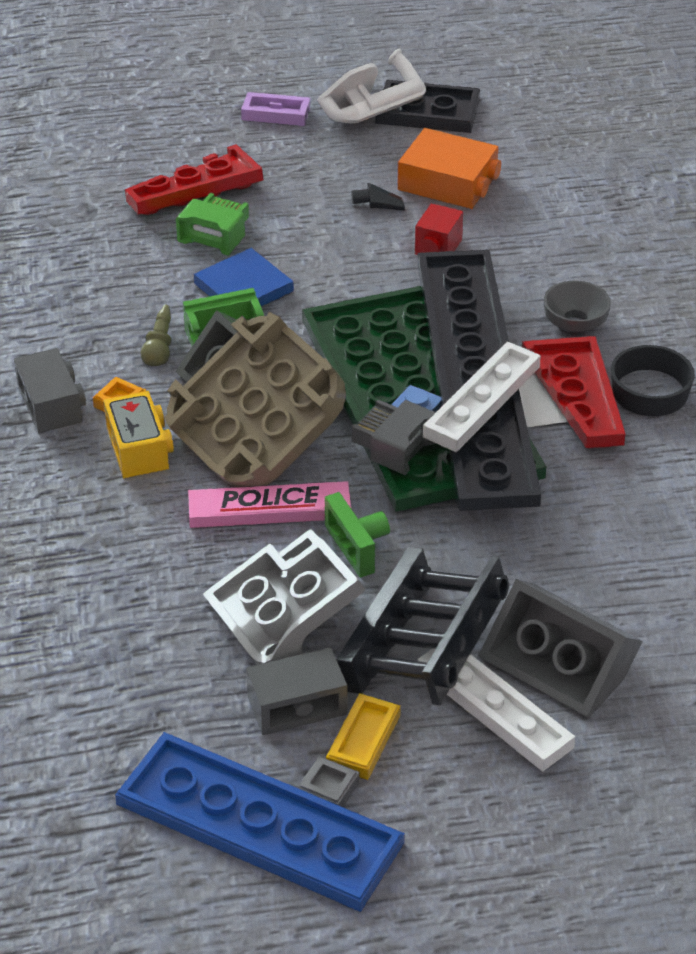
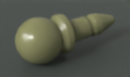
(155, 349)

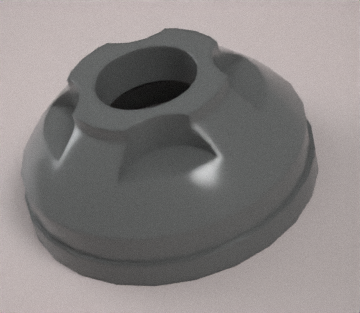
(576, 300)

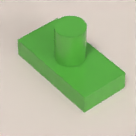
(353, 534)

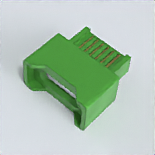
(213, 223)

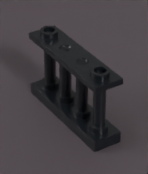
(399, 601)

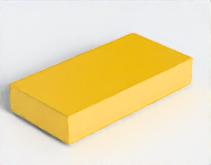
(364, 734)

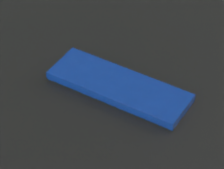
(261, 820)

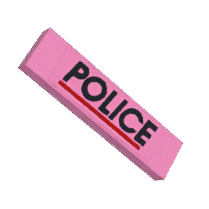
(262, 504)

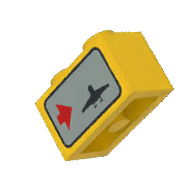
(138, 434)

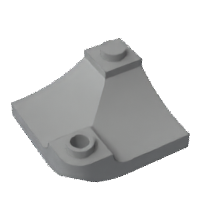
(283, 596)

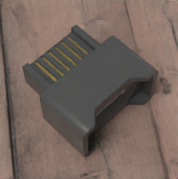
(393, 433)

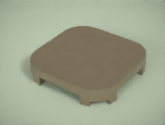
(256, 403)

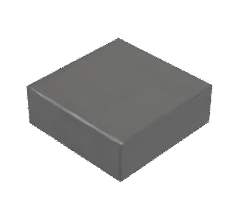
(330, 781)

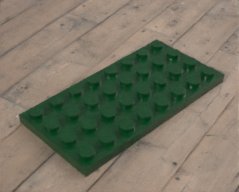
(378, 351)

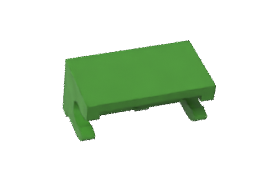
(234, 304)

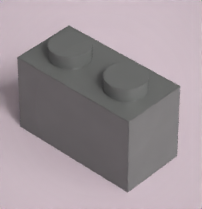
(49, 390)
(296, 691)

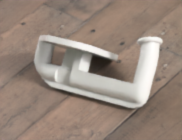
(350, 96)

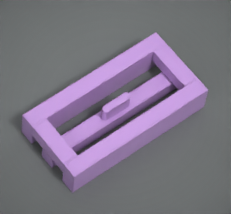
(275, 109)

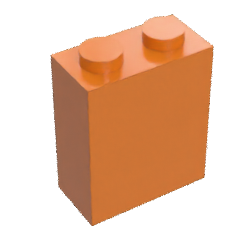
(448, 168)

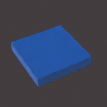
(245, 272)

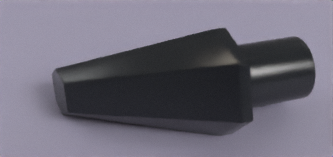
(377, 198)

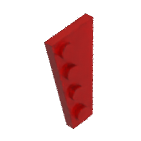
(189, 182)
(580, 388)

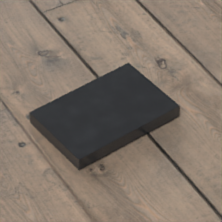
(439, 109)

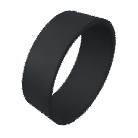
(651, 358)

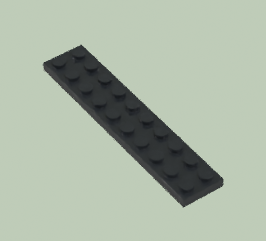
(465, 331)

